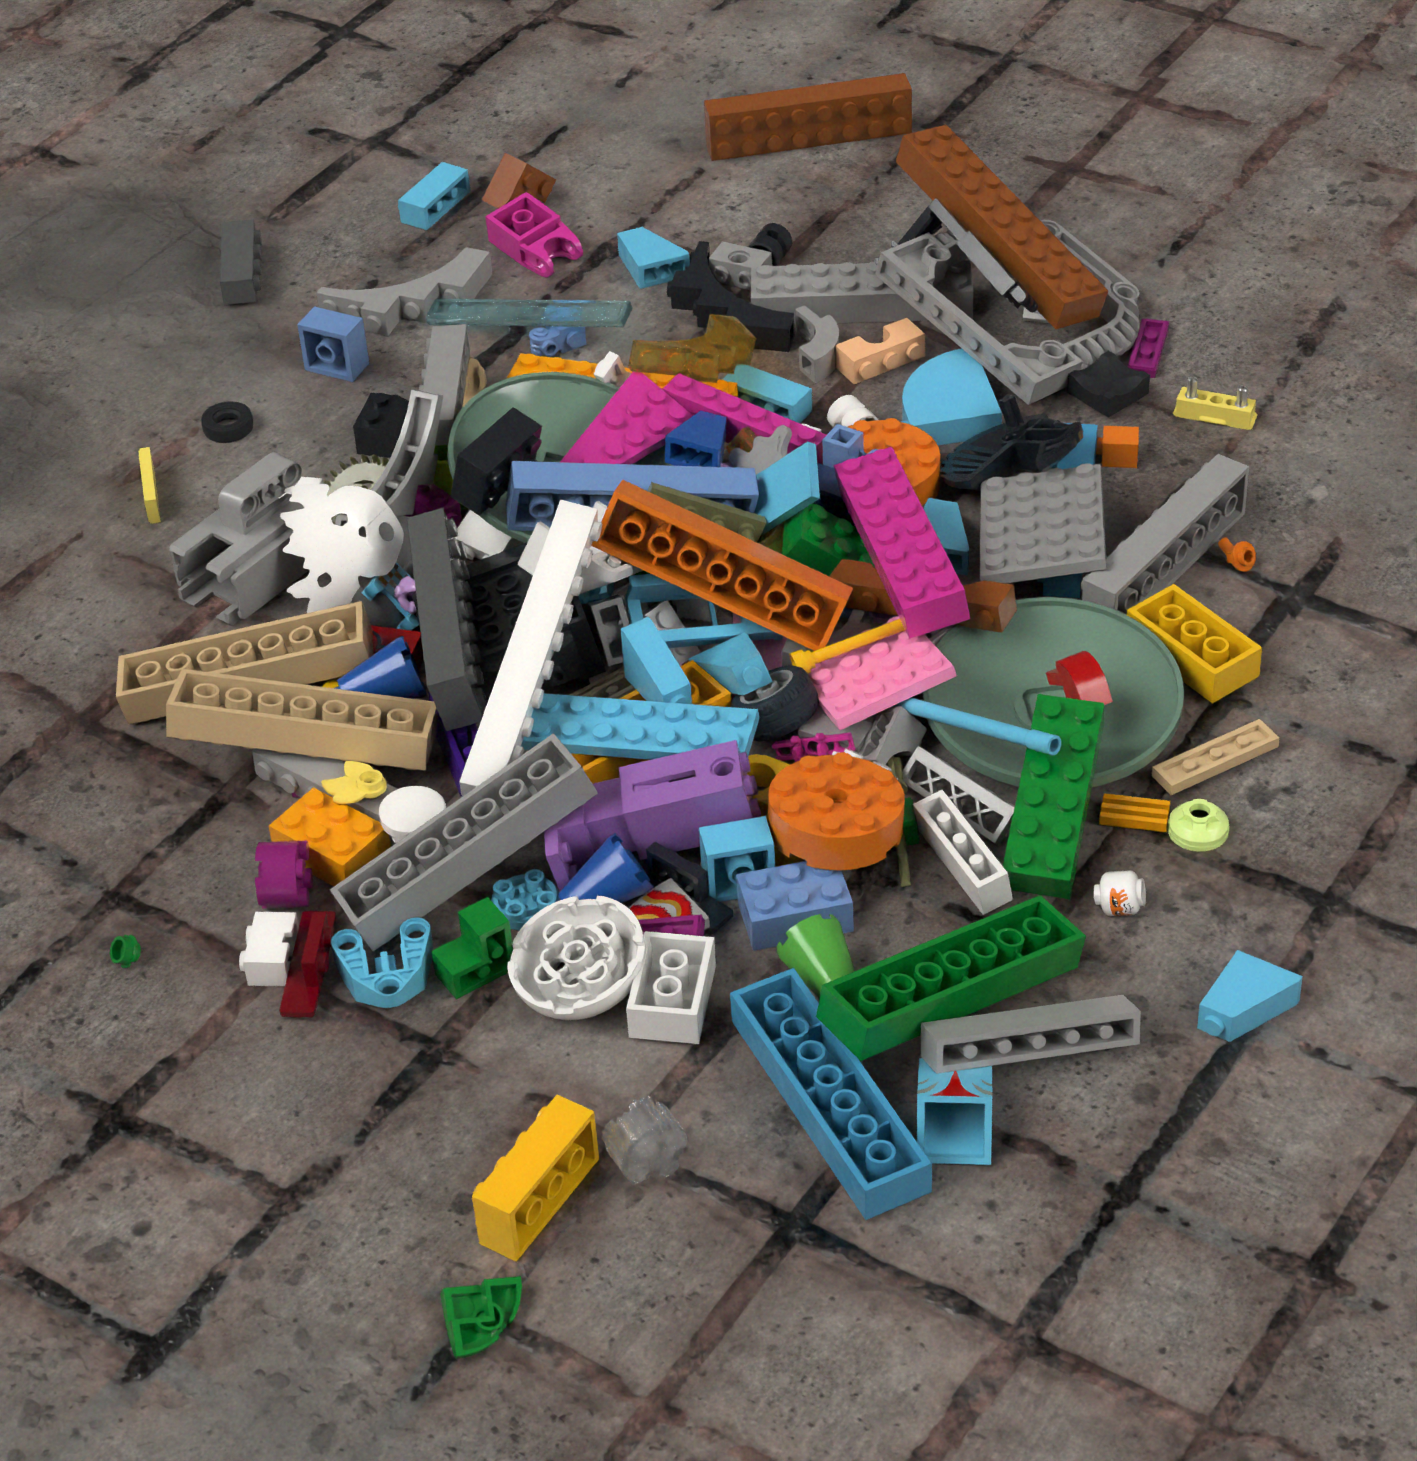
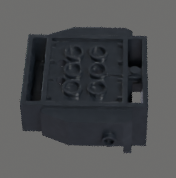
(498, 596)

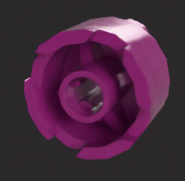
(283, 874)

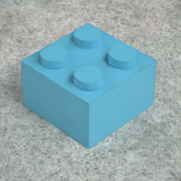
(733, 850)

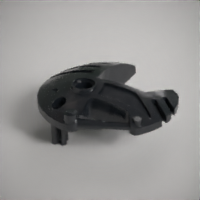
(1014, 445)

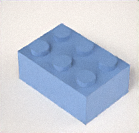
(785, 895)

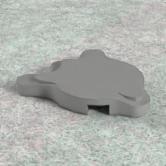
(764, 451)

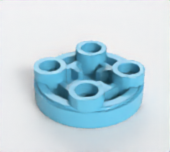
(524, 896)

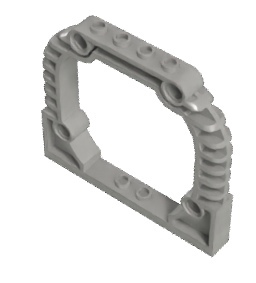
(1024, 369)

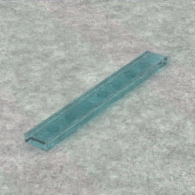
(529, 312)

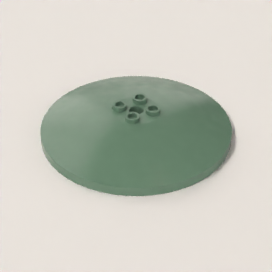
(1008, 670)

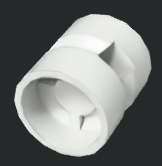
(847, 411)

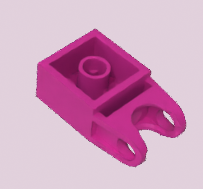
(532, 234)

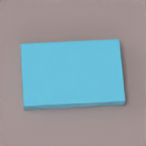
(788, 486)

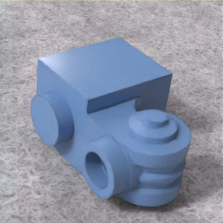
(556, 339)
(842, 444)

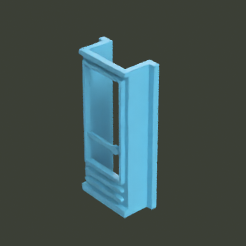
(653, 589)

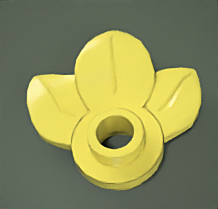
(358, 783)

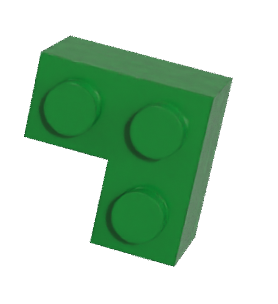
(479, 952)

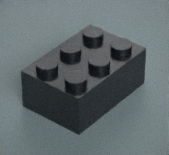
(485, 464)

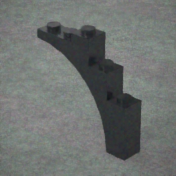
(702, 293)

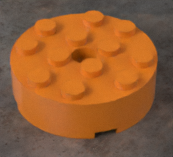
(914, 449)
(836, 811)

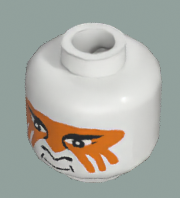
(1120, 893)

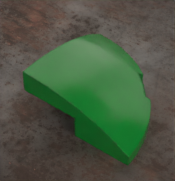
(479, 1313)

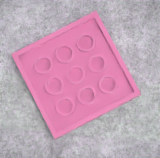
(878, 676)

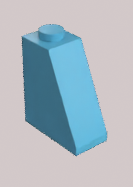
(650, 257)
(948, 525)
(651, 665)
(735, 665)
(1247, 997)

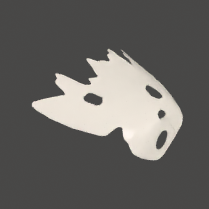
(339, 548)

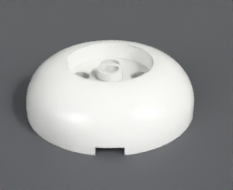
(600, 951)

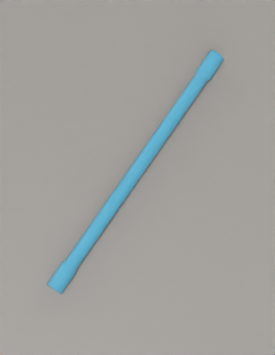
(1032, 739)

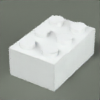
(672, 988)

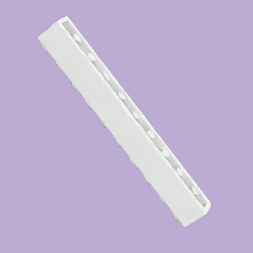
(533, 643)

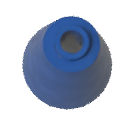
(387, 672)
(610, 874)

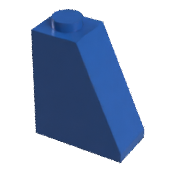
(697, 441)

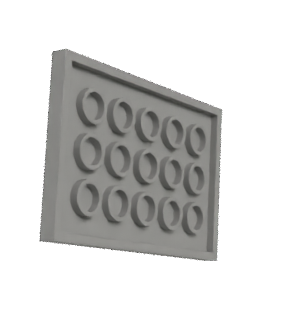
(1042, 524)

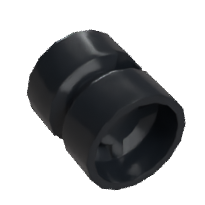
(773, 239)

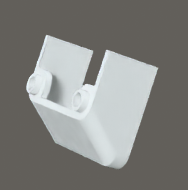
(603, 566)

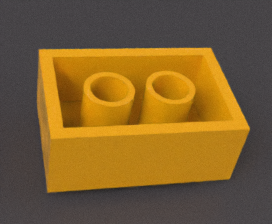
(337, 835)

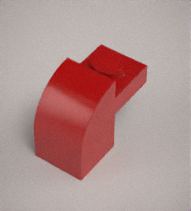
(1081, 678)

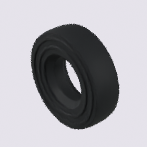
(229, 432)

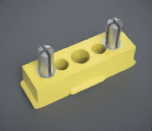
(1216, 407)

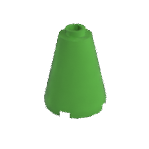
(816, 951)

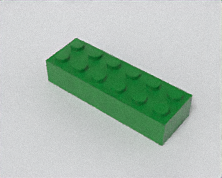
(1054, 798)

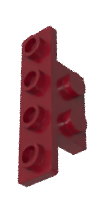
(308, 964)

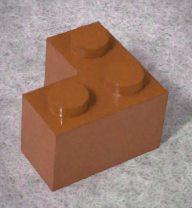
(514, 179)

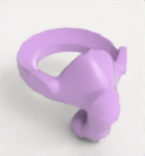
(404, 592)

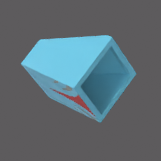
(955, 1115)

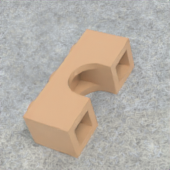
(863, 360)

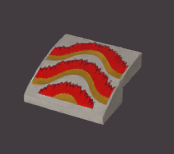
(666, 901)

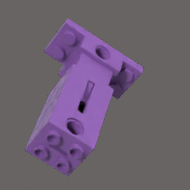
(656, 803)

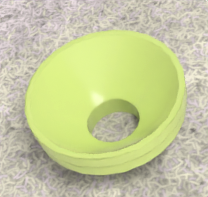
(1195, 832)

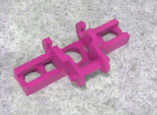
(797, 751)

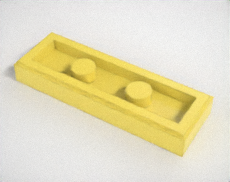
(149, 485)

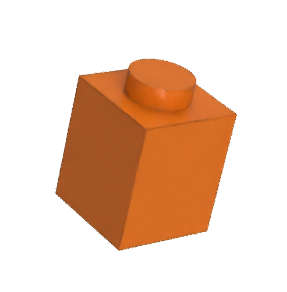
(1119, 446)

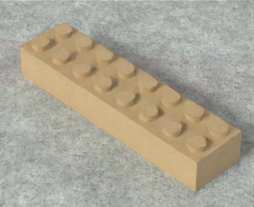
(284, 650)
(302, 719)

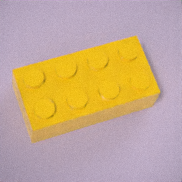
(1208, 650)
(535, 1177)

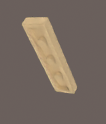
(1215, 756)

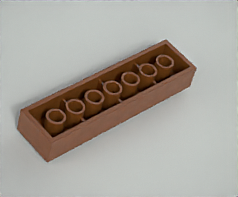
(808, 116)

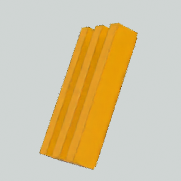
(1134, 812)

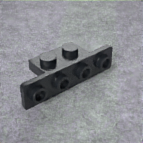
(690, 877)

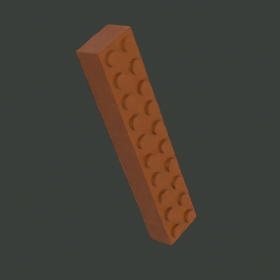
(995, 215)

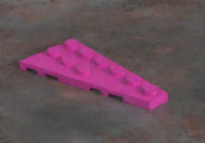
(629, 424)

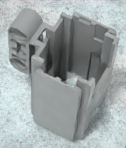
(242, 543)

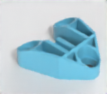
(388, 985)

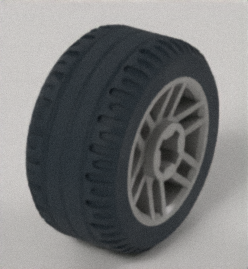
(782, 703)

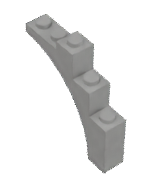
(411, 300)
(411, 461)

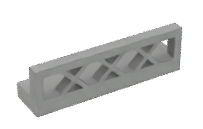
(970, 786)

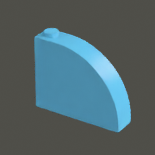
(950, 398)

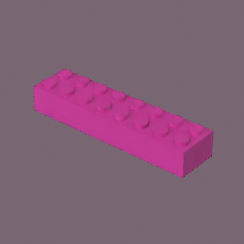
(901, 543)

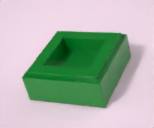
(910, 824)

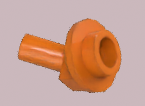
(1241, 555)

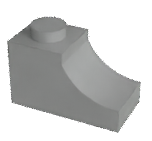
(892, 734)

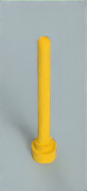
(808, 659)

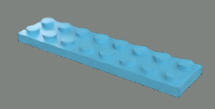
(637, 726)

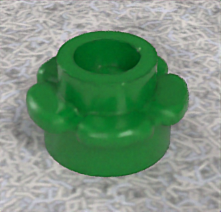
(125, 950)

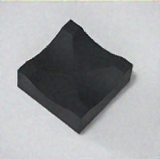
(1108, 384)

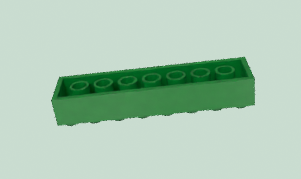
(949, 976)

